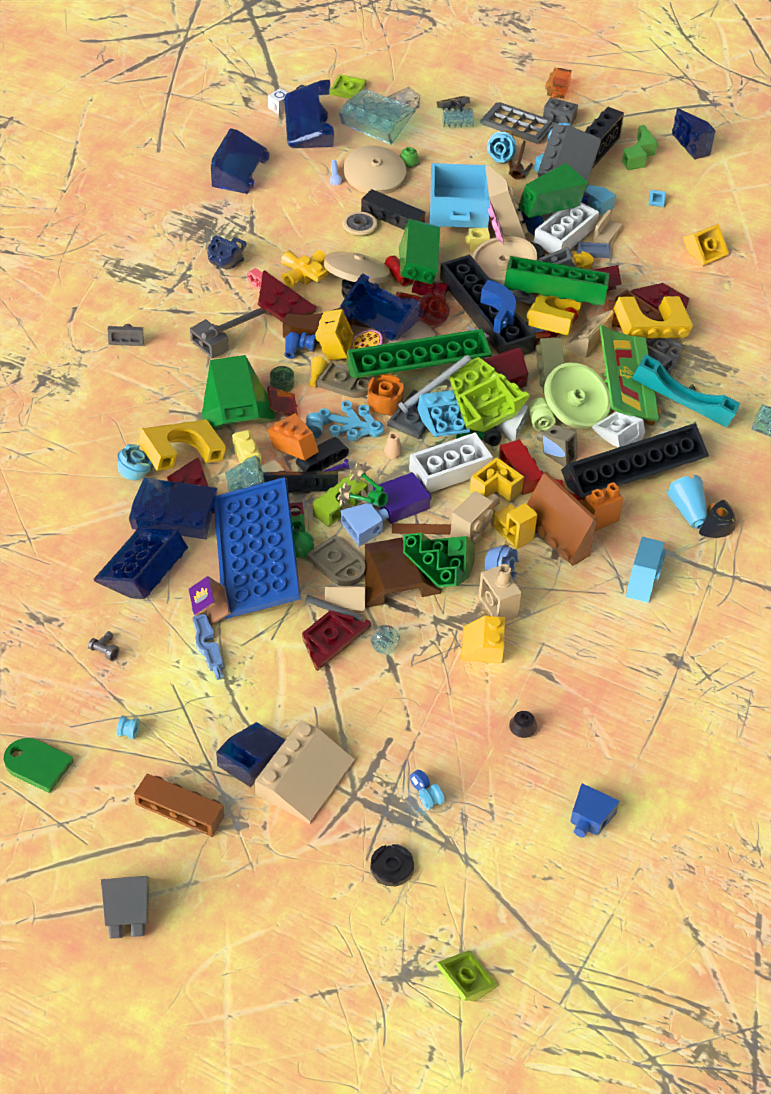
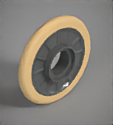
(351, 219)

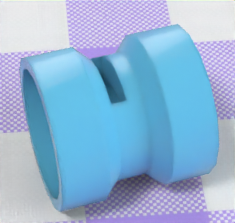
(315, 422)

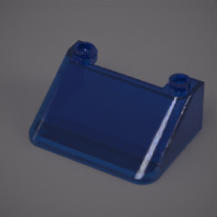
(304, 118)

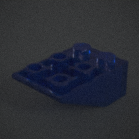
(693, 134)
(248, 752)

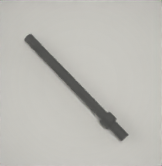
(216, 330)

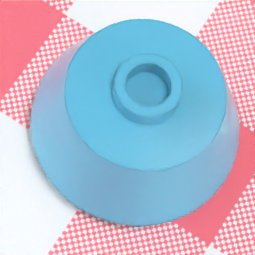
(502, 147)
(133, 462)

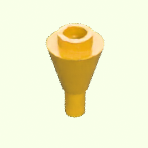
(318, 365)

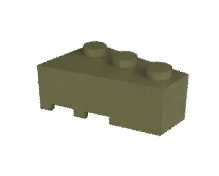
(548, 356)

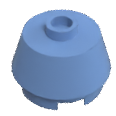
(502, 555)

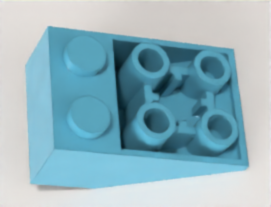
(441, 413)

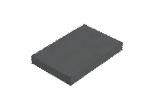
(410, 422)

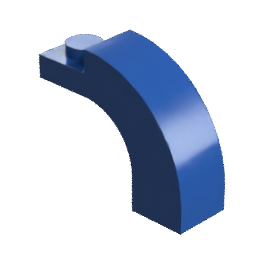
(501, 299)

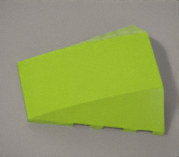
(485, 395)

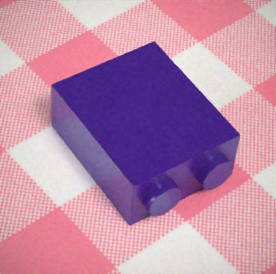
(405, 497)

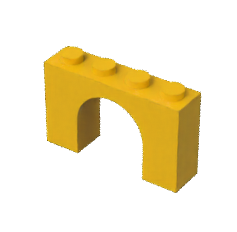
(549, 313)
(635, 323)
(199, 434)

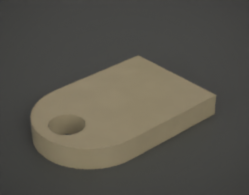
(338, 380)
(336, 560)

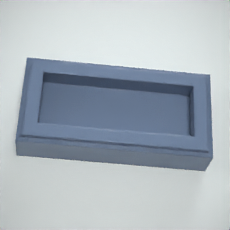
(597, 250)

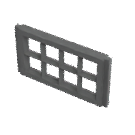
(493, 112)

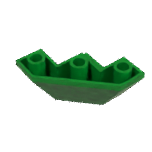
(442, 560)

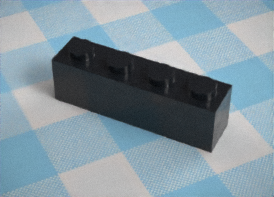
(390, 209)

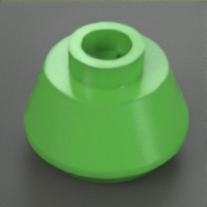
(410, 156)

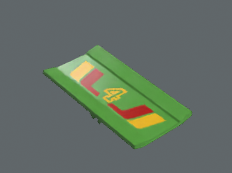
(621, 359)

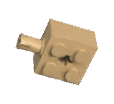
(473, 516)
(500, 592)

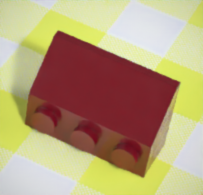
(511, 365)

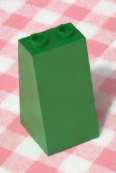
(553, 192)
(419, 251)

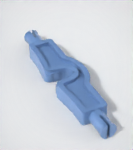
(208, 650)

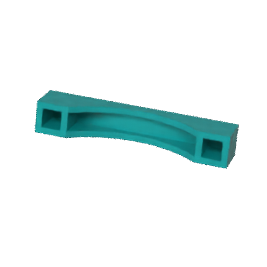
(715, 407)

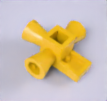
(304, 268)

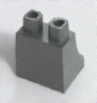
(125, 903)

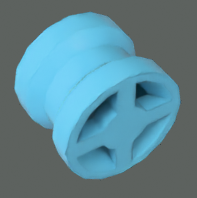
(128, 727)
(431, 796)

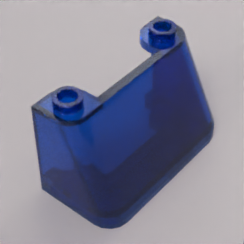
(236, 162)
(380, 309)

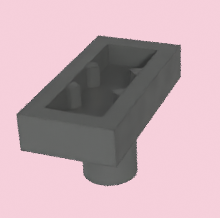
(125, 335)

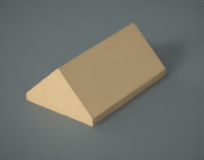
(588, 335)

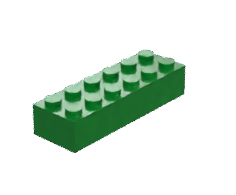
(556, 280)

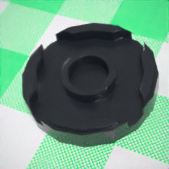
(392, 865)

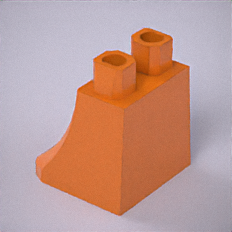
(604, 505)

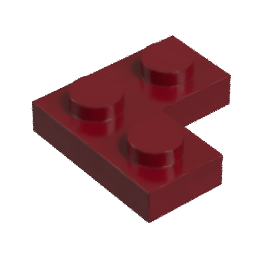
(424, 288)

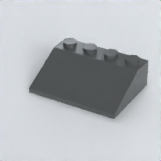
(571, 147)

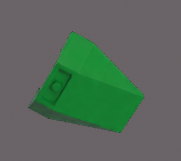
(234, 394)

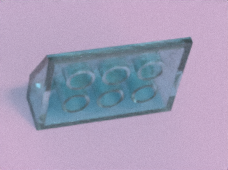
(375, 115)

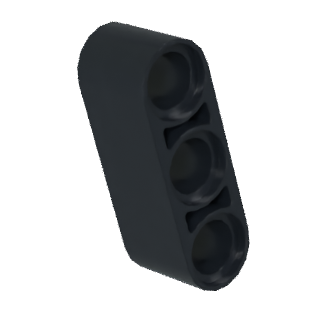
(329, 453)

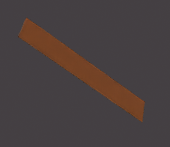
(398, 528)

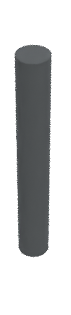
(329, 606)

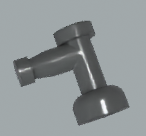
(111, 652)

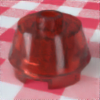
(434, 309)

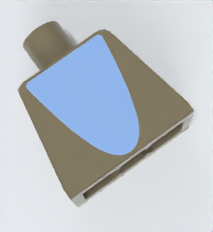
(559, 444)

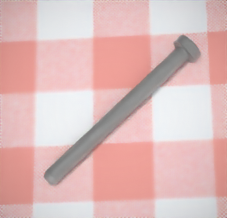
(404, 406)

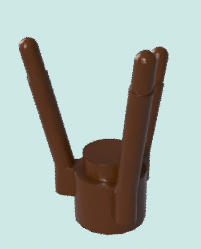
(517, 170)

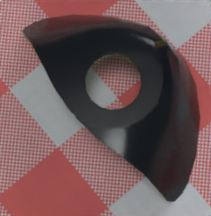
(718, 526)

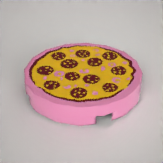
(367, 339)

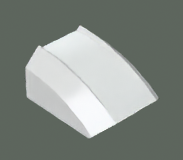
(620, 429)

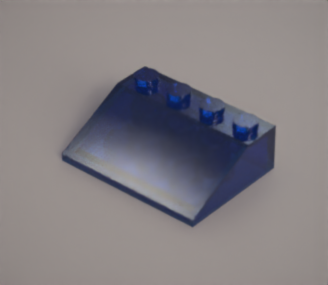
(173, 507)
(142, 562)

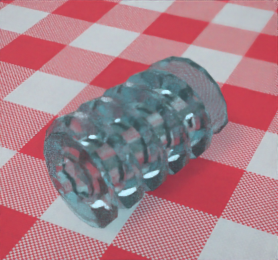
(458, 117)

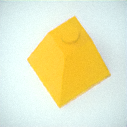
(706, 244)

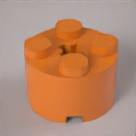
(385, 394)

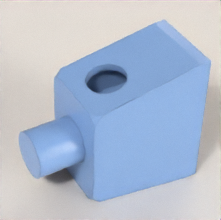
(363, 522)

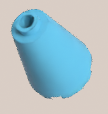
(689, 499)

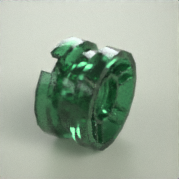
(282, 378)

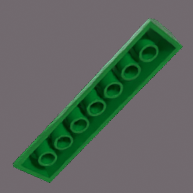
(417, 353)

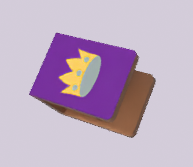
(209, 597)

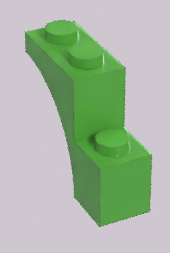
(636, 155)

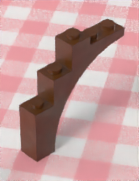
(309, 323)

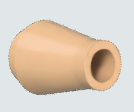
(393, 446)

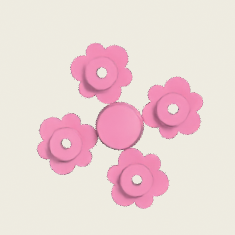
(499, 234)

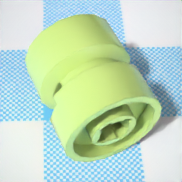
(540, 414)

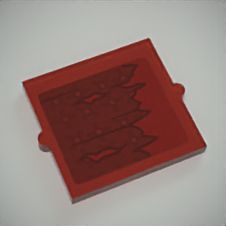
(281, 401)

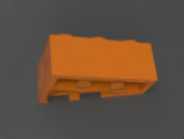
(293, 437)

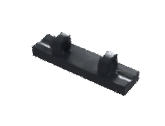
(305, 480)

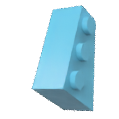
(646, 569)

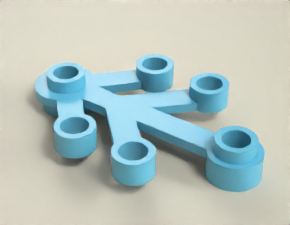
(370, 427)

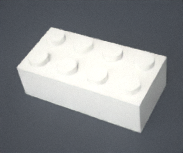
(566, 228)
(449, 462)

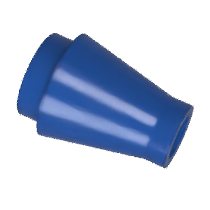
(292, 344)

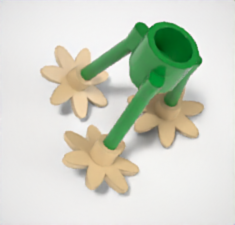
(374, 497)

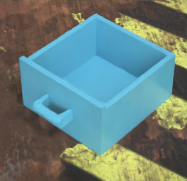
(459, 195)

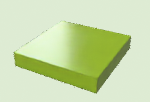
(347, 86)

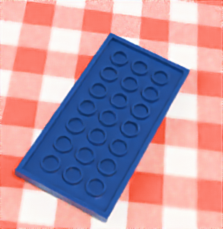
(256, 547)

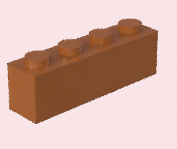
(179, 804)

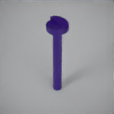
(344, 465)

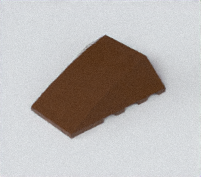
(391, 572)

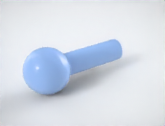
(335, 179)

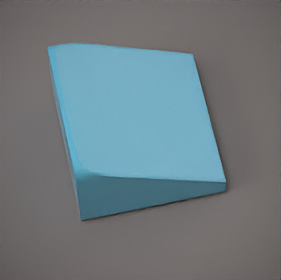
(657, 198)

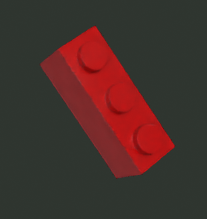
(518, 458)

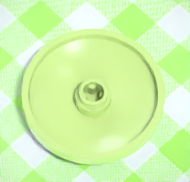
(577, 395)

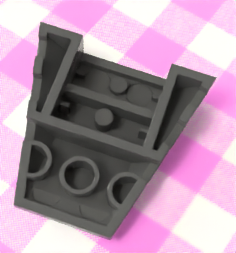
(665, 351)

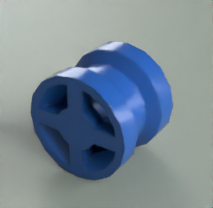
(308, 341)

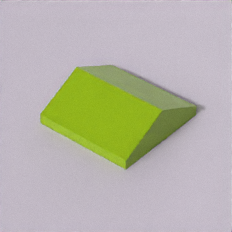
(467, 976)

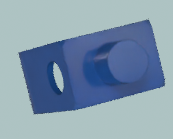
(592, 811)

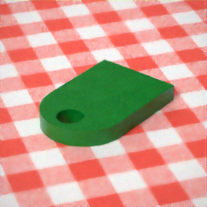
(37, 764)

